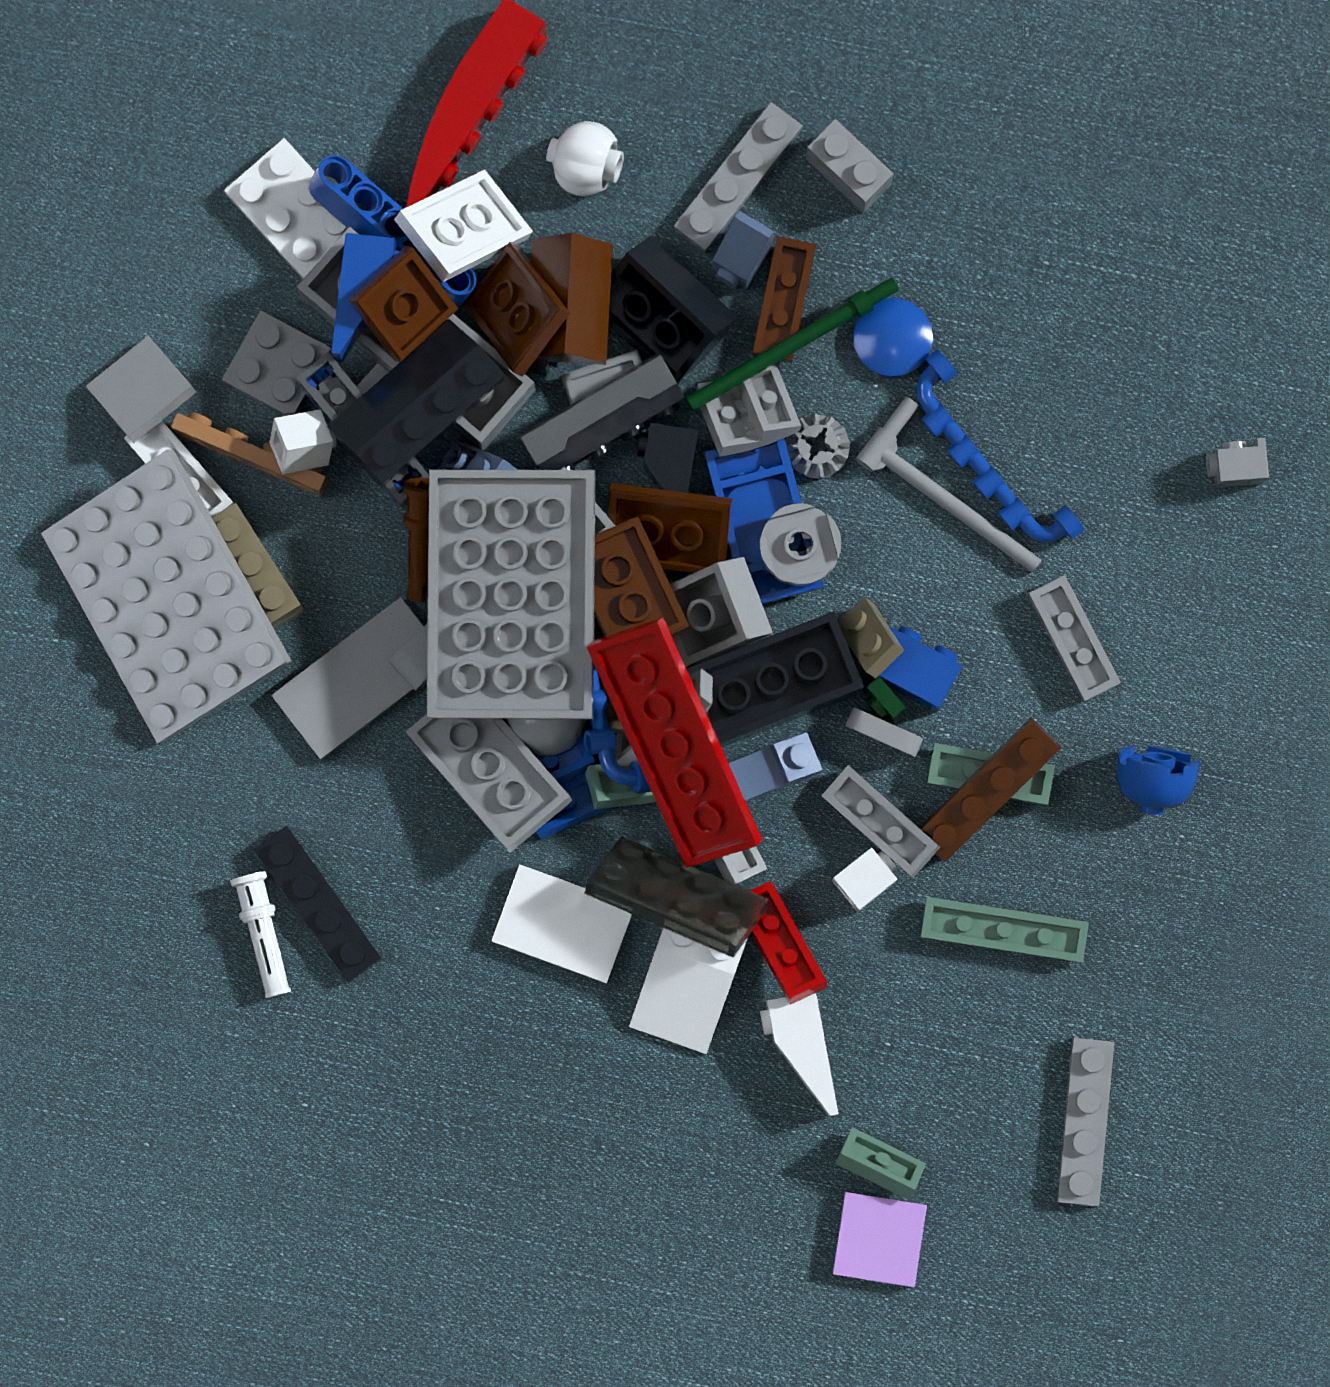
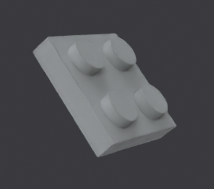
(271, 361)

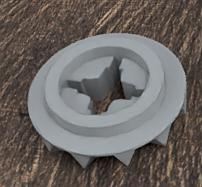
(824, 463)

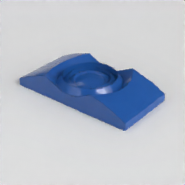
(759, 485)

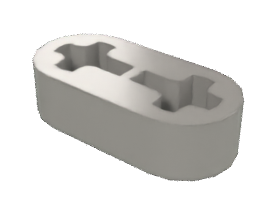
(884, 732)

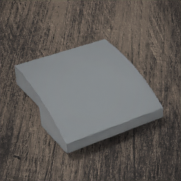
(751, 414)

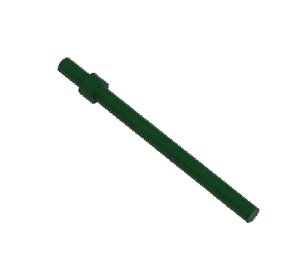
(857, 306)

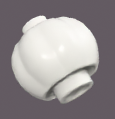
(585, 158)

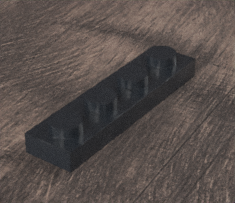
(317, 904)

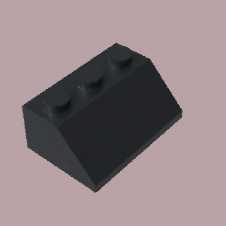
(665, 309)

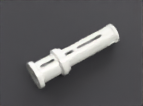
(258, 914)

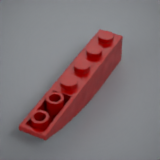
(475, 94)

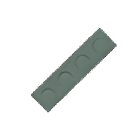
(1004, 930)

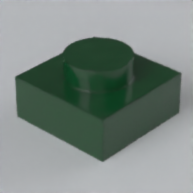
(883, 700)

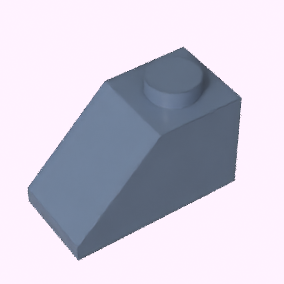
(742, 251)

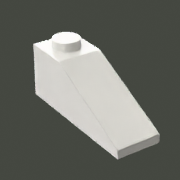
(801, 1041)

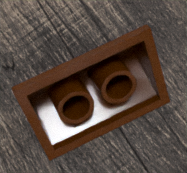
(580, 276)

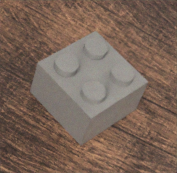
(720, 611)

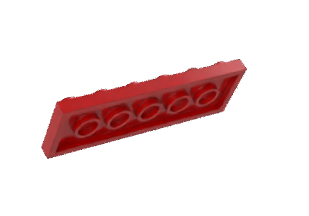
(674, 742)

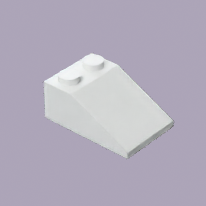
(684, 991)

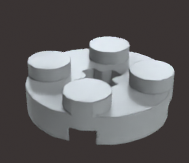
(813, 526)

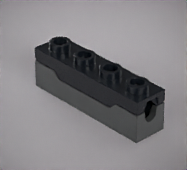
(603, 416)

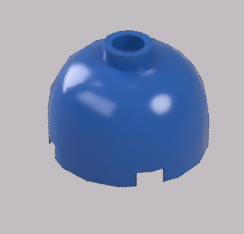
(1156, 778)

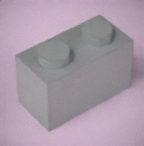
(849, 166)

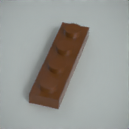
(990, 788)

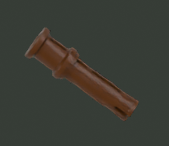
(417, 522)

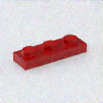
(786, 949)

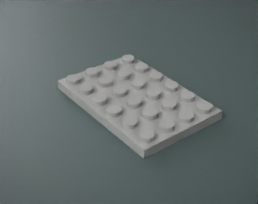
(511, 594)
(165, 596)

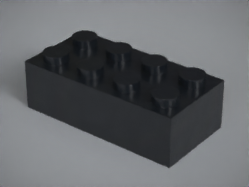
(779, 679)

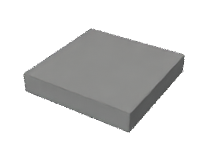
(141, 389)

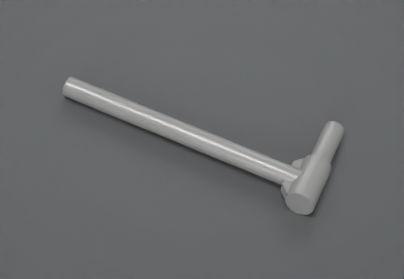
(881, 452)

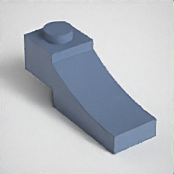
(775, 767)

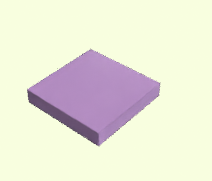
(879, 1239)

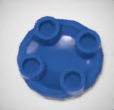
(893, 338)

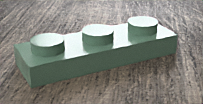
(955, 765)

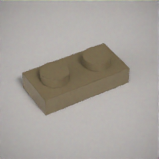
(870, 637)

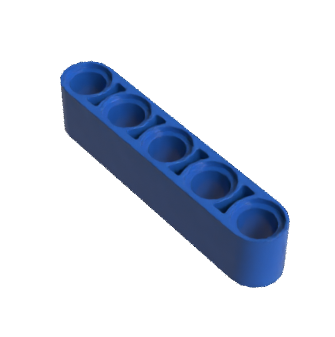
(356, 187)

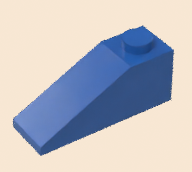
(361, 261)

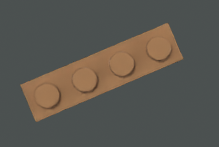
(235, 446)

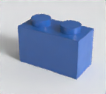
(920, 670)

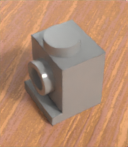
(1238, 464)

